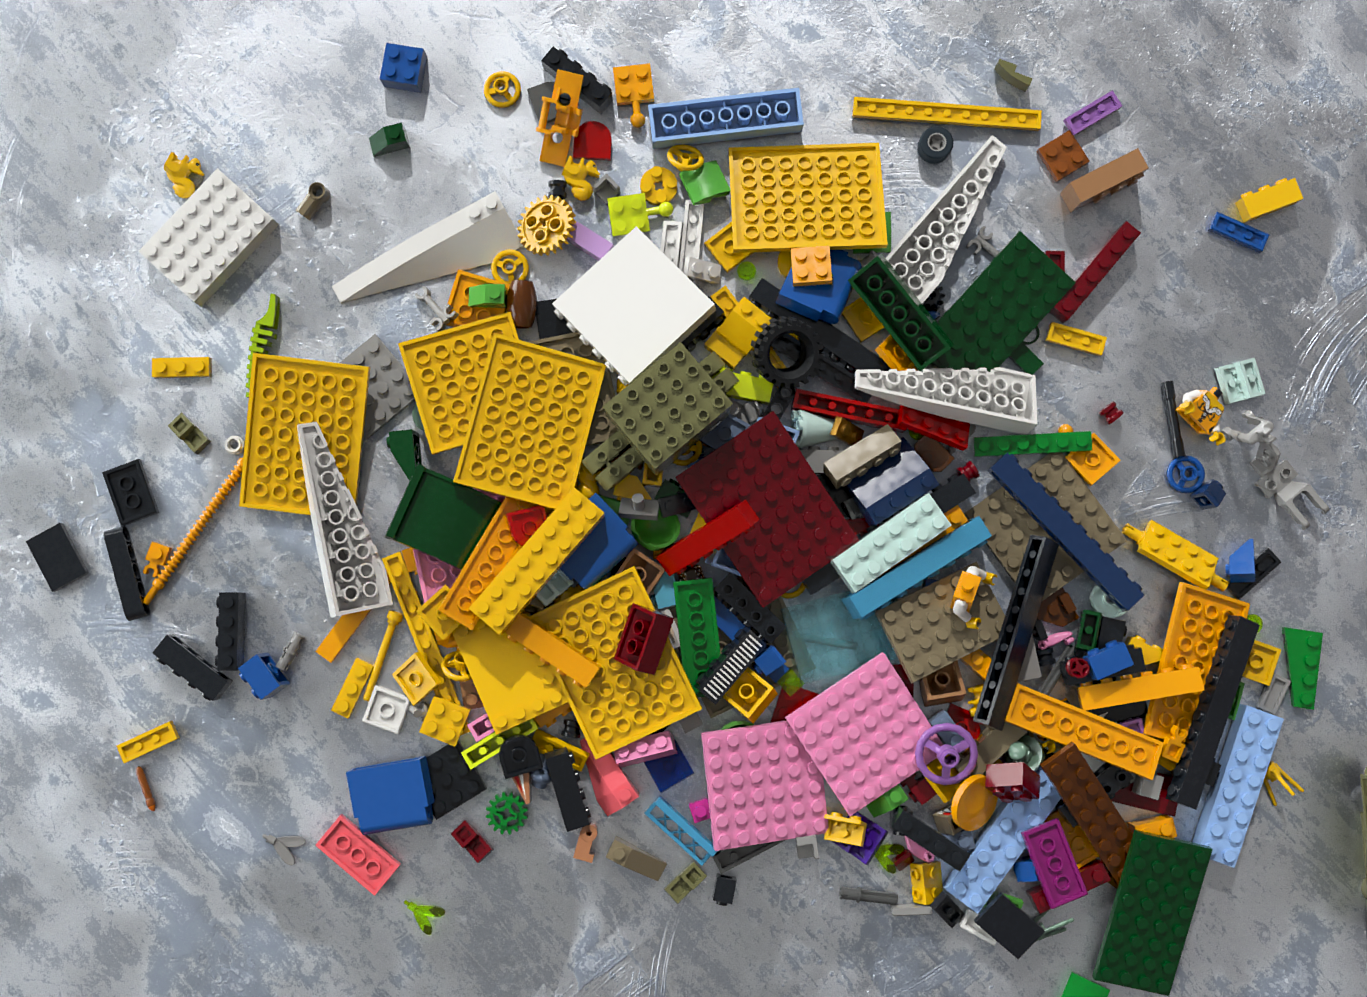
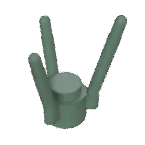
(1050, 931)

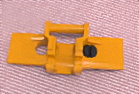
(567, 120)

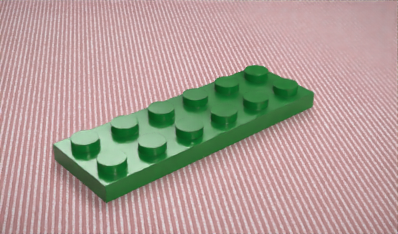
(696, 626)

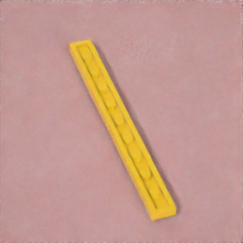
(946, 113)
(420, 630)

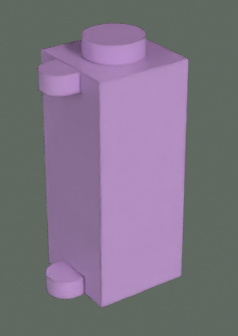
(589, 241)

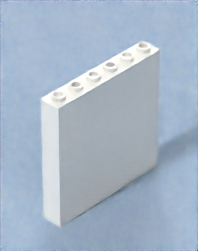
(633, 306)

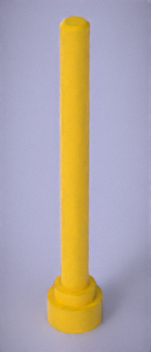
(393, 620)

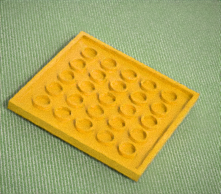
(447, 375)

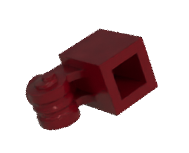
(920, 789)

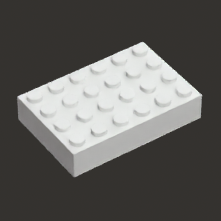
(208, 237)

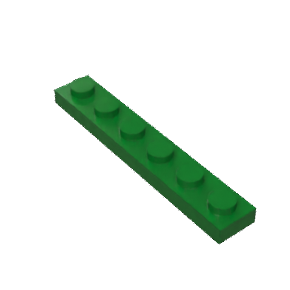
(1032, 444)

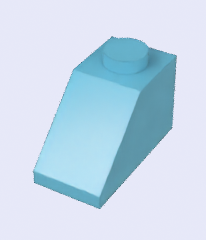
(664, 592)

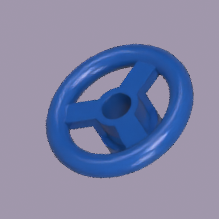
(1193, 474)

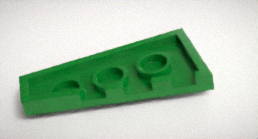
(1303, 659)

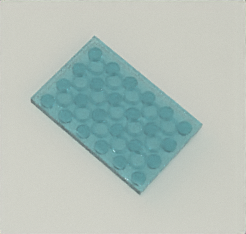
(829, 640)

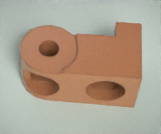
(586, 837)

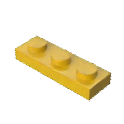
(1076, 339)
(181, 367)
(352, 688)
(147, 741)
(548, 743)

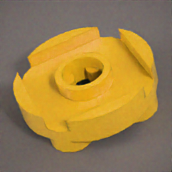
(656, 175)

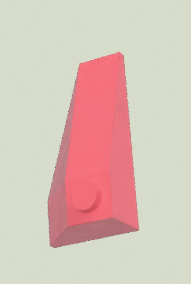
(609, 781)

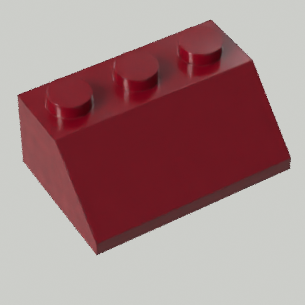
(643, 639)

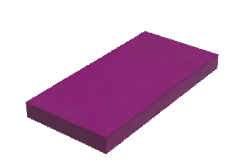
(1054, 863)

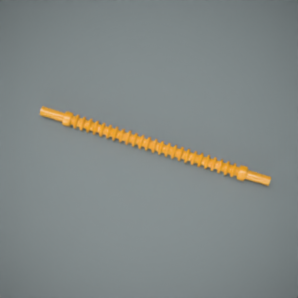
(158, 584)

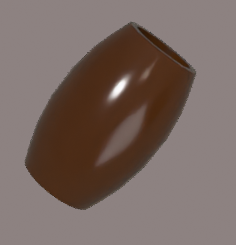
(522, 303)

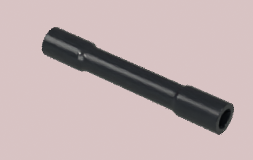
(1176, 439)

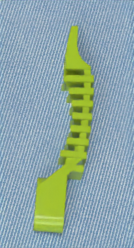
(269, 320)

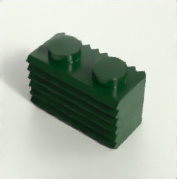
(1088, 630)

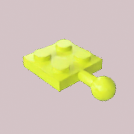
(631, 211)

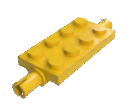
(1177, 554)

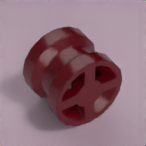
(1111, 413)
(969, 471)
(1081, 667)

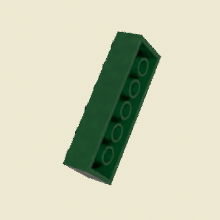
(900, 312)

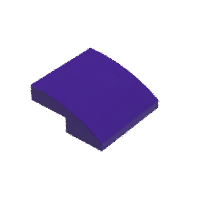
(873, 839)

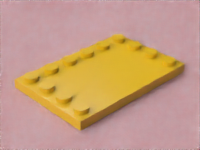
(507, 677)

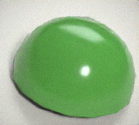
(656, 534)

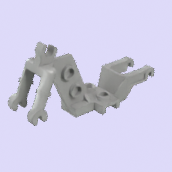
(1275, 477)

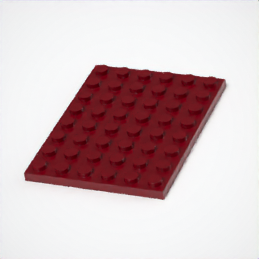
(797, 518)

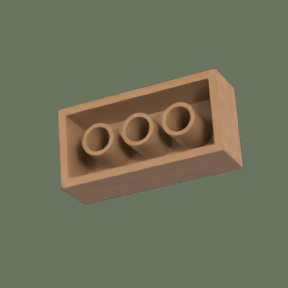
(1105, 180)

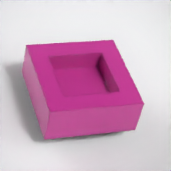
(700, 810)

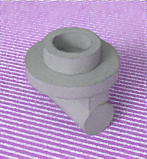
(753, 410)
(419, 712)

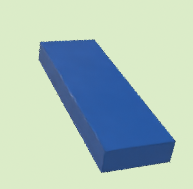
(1238, 232)

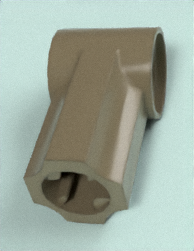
(311, 202)

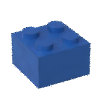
(403, 67)
(263, 676)

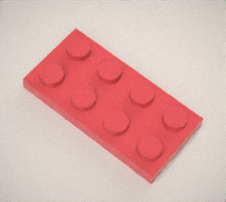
(358, 854)

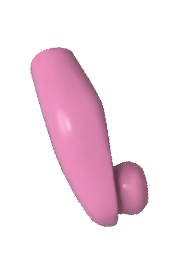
(1055, 639)
(918, 851)

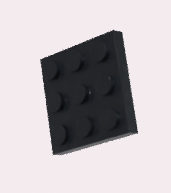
(452, 779)

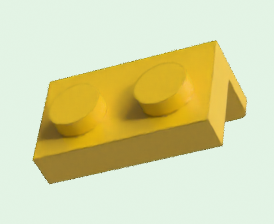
(845, 830)
(926, 881)

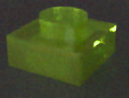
(790, 682)

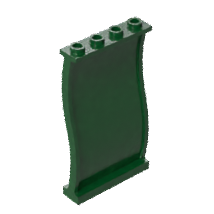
(441, 517)

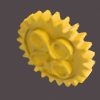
(546, 225)

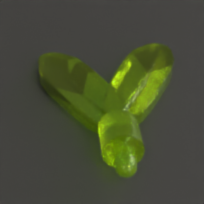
(884, 860)
(421, 913)

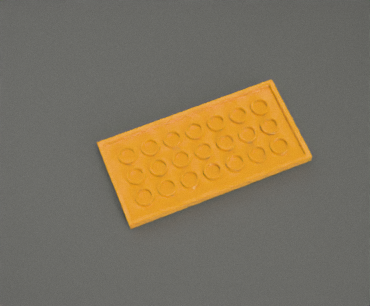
(1190, 639)

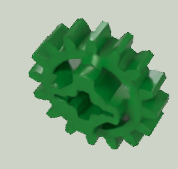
(515, 814)

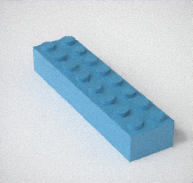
(916, 568)

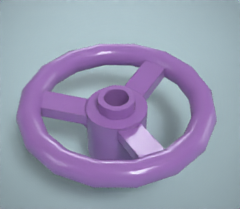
(950, 761)

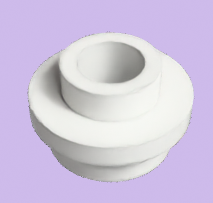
(229, 445)

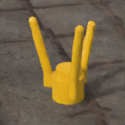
(1273, 773)

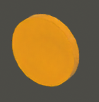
(973, 803)

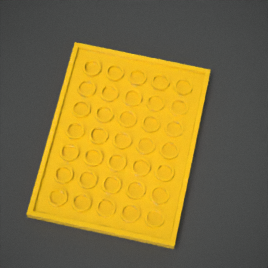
(807, 197)
(294, 393)
(529, 422)
(619, 700)

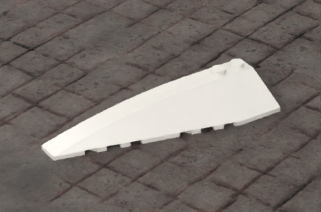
(933, 240)
(457, 242)
(989, 399)
(347, 557)

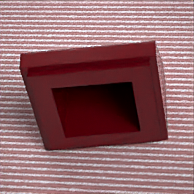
(903, 860)

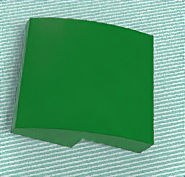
(1082, 987)

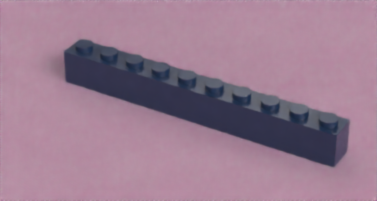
(1066, 532)

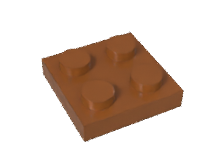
(1063, 156)

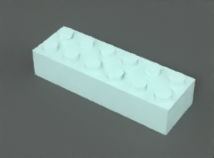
(890, 543)

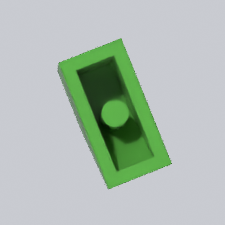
(488, 296)
(887, 801)

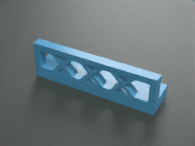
(687, 828)

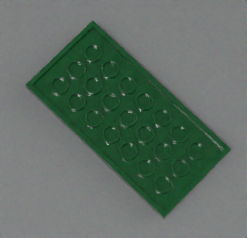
(1002, 306)
(1152, 912)

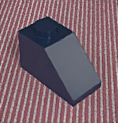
(1209, 494)

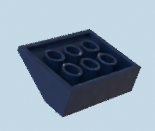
(891, 485)

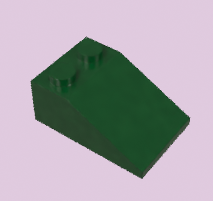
(405, 449)

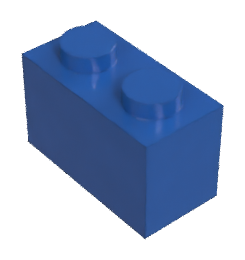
(1108, 660)

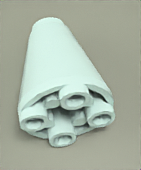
(812, 428)

